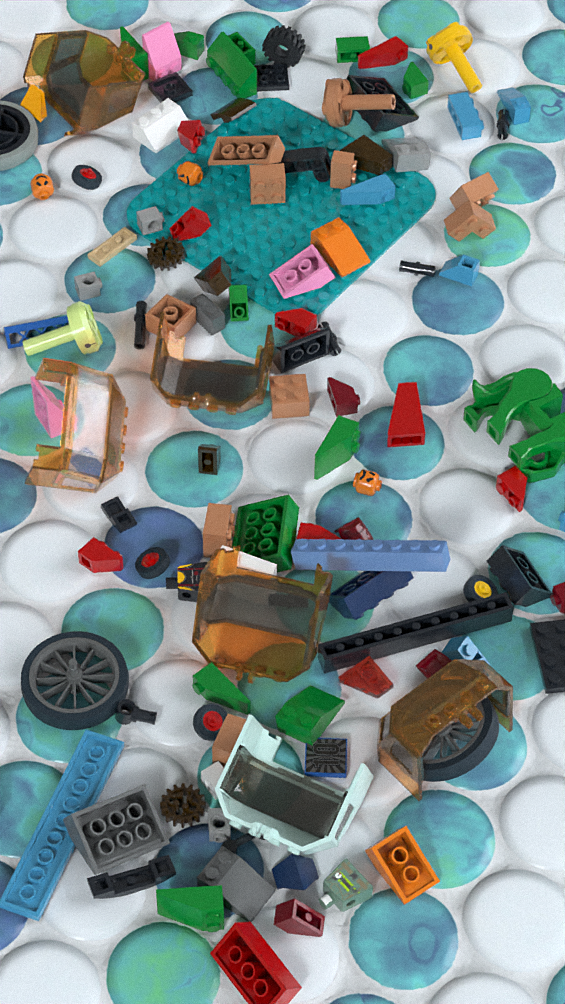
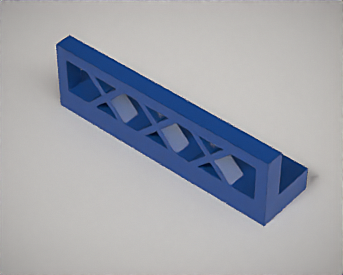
(32, 326)

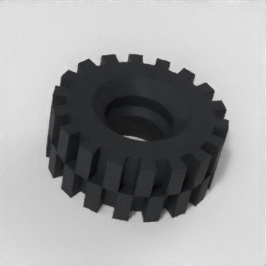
(288, 39)

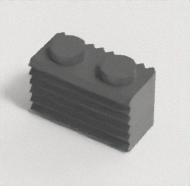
(208, 314)

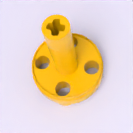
(451, 45)

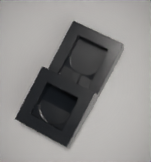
(118, 515)

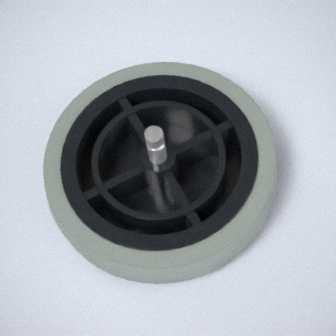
(17, 135)

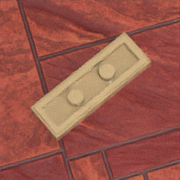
(112, 246)

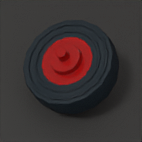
(86, 177)
(152, 563)
(209, 721)

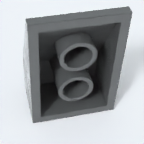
(242, 886)

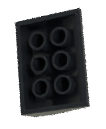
(381, 119)

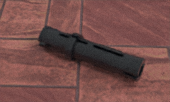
(140, 325)

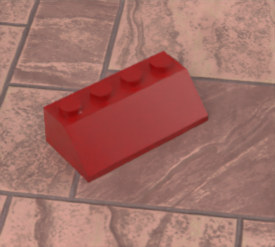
(254, 966)

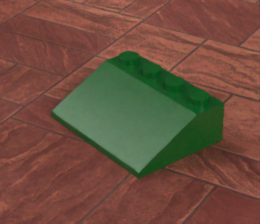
(268, 530)

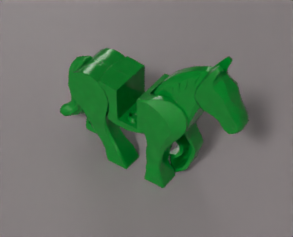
(537, 404)

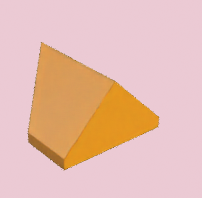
(35, 103)

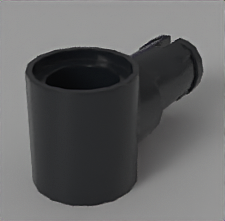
(135, 714)

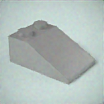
(408, 154)

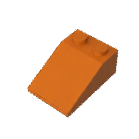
(339, 247)
(402, 864)

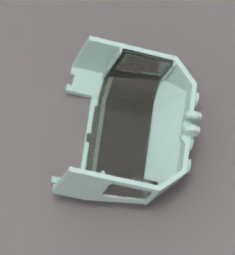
(281, 802)

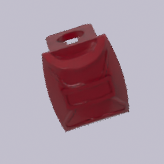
(354, 530)
(432, 663)

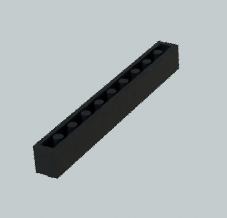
(415, 632)

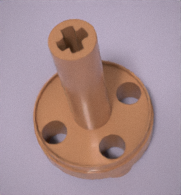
(340, 102)

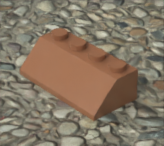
(247, 150)

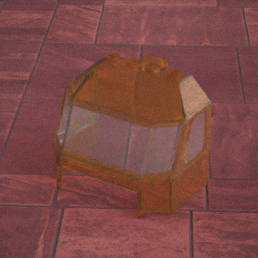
(90, 430)

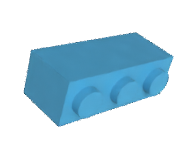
(465, 116)

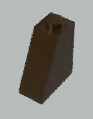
(369, 155)
(215, 277)

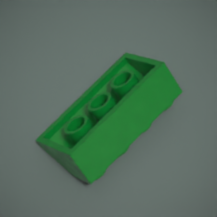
(232, 67)

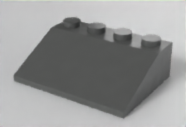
(116, 830)

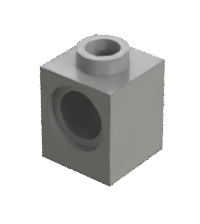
(150, 220)
(87, 286)
(215, 818)

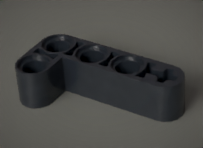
(308, 159)

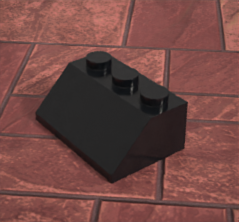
(301, 349)
(518, 577)

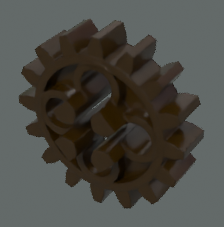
(173, 254)
(193, 800)

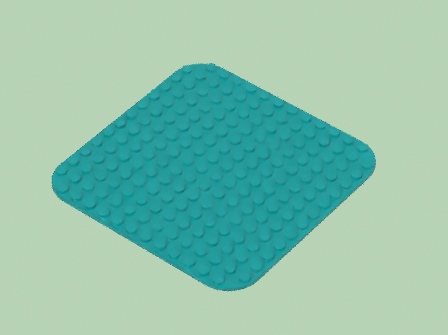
(265, 236)

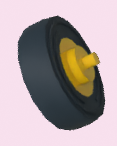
(479, 587)

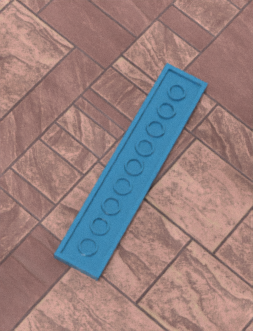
(50, 843)

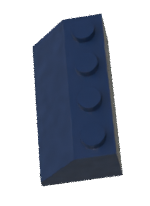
(366, 591)

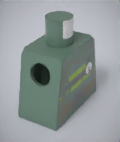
(345, 888)

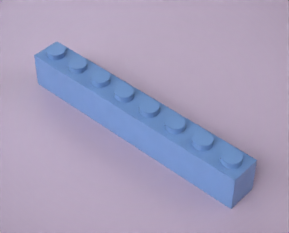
(371, 555)

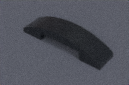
(132, 881)

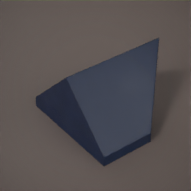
(295, 873)

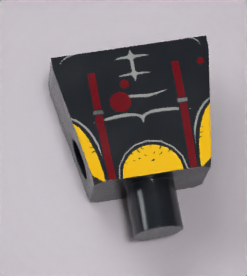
(187, 581)

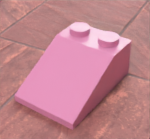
(162, 51)
(302, 273)
(47, 408)

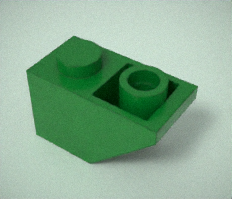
(238, 302)

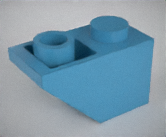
(461, 269)
(462, 648)

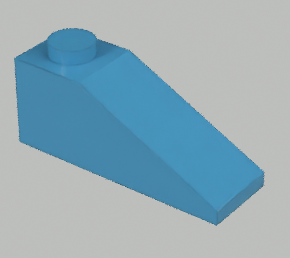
(515, 104)
(372, 191)

